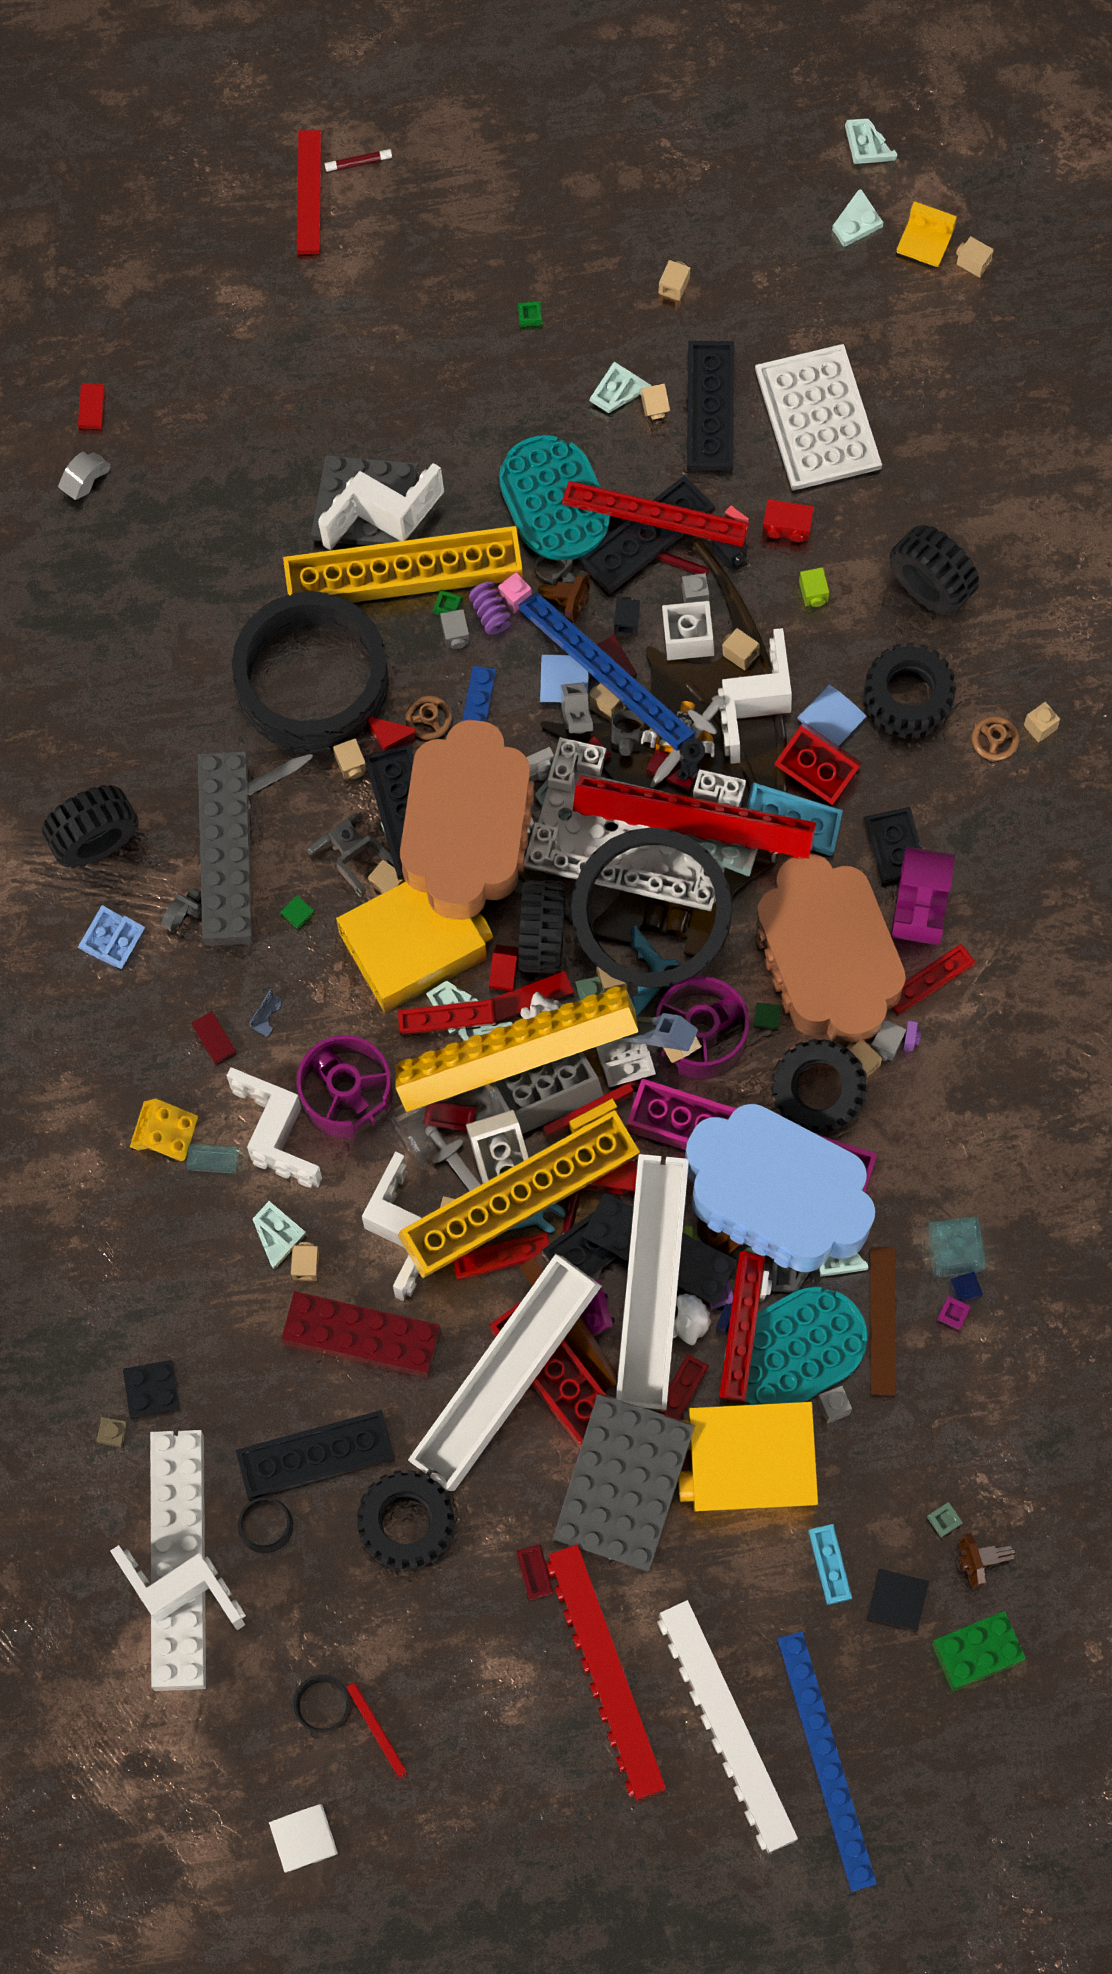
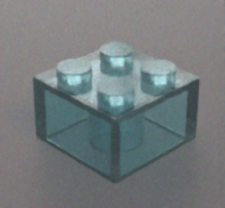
(956, 1246)

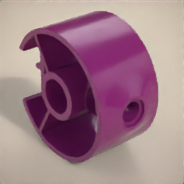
(922, 895)
(715, 1017)
(335, 1072)

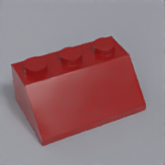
(818, 763)

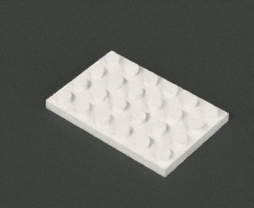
(818, 417)

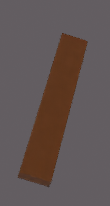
(882, 1322)
(579, 1336)

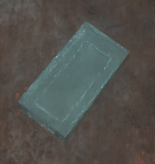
(212, 1158)

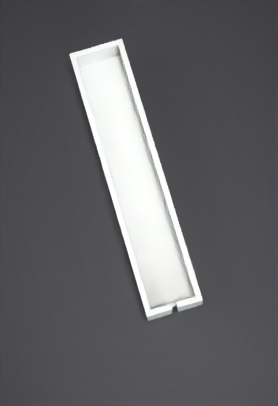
(652, 1282)
(504, 1372)
(176, 1537)

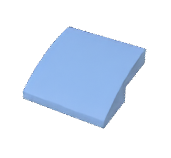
(557, 671)
(832, 715)
(111, 937)

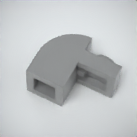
(81, 474)
(575, 708)

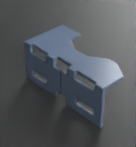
(262, 1023)

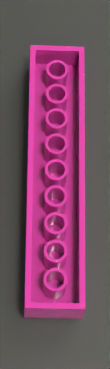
(672, 1116)

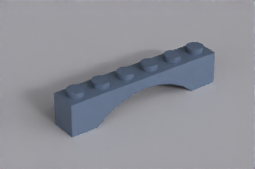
(664, 1031)

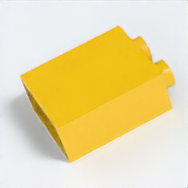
(408, 946)
(750, 1457)

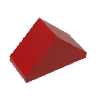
(390, 734)
(504, 967)

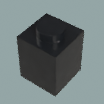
(730, 553)
(626, 616)

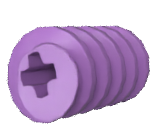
(489, 609)

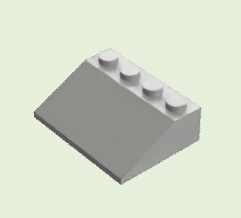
(549, 1091)

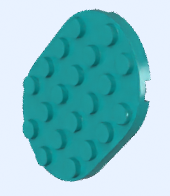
(533, 489)
(804, 1346)

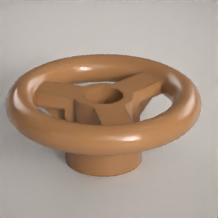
(429, 708)
(995, 729)

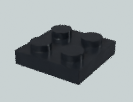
(151, 1389)

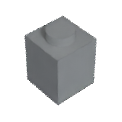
(695, 588)
(455, 629)
(888, 1040)
(834, 1404)

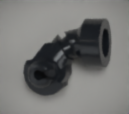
(691, 753)

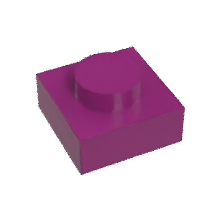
(953, 1313)

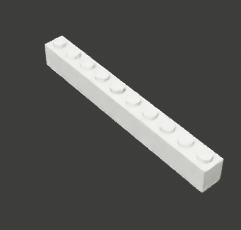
(727, 1727)

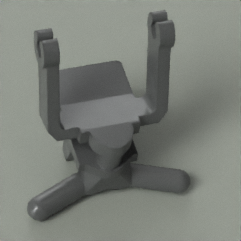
(350, 845)

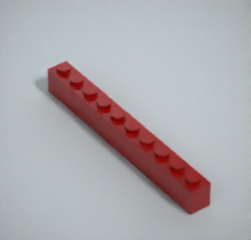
(694, 817)
(606, 1672)

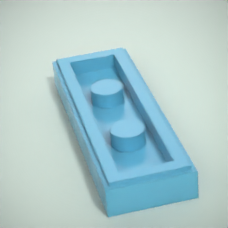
(830, 1564)

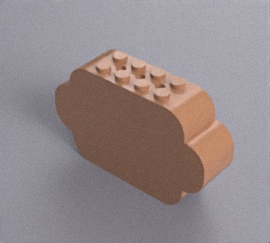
(466, 819)
(829, 950)

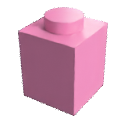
(514, 591)

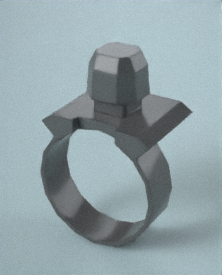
(563, 576)
(626, 742)
(179, 907)

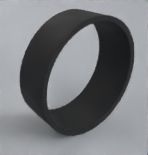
(278, 1544)
(306, 1684)

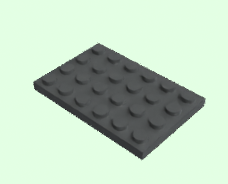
(623, 1482)

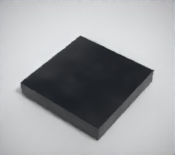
(898, 1600)

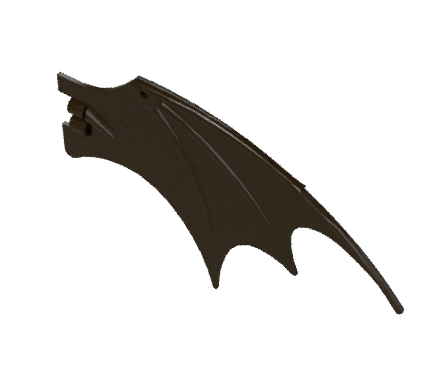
(761, 744)

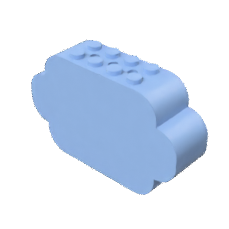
(778, 1188)

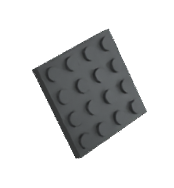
(335, 476)

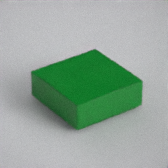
(530, 314)
(447, 602)
(297, 912)
(767, 1016)

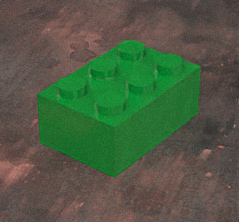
(978, 1651)

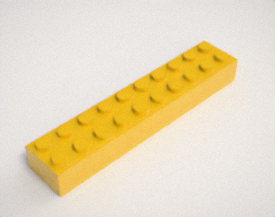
(408, 566)
(515, 1048)
(518, 1194)

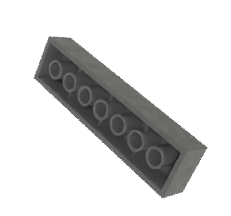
(225, 849)

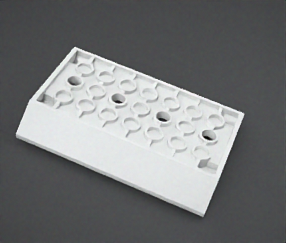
(648, 870)

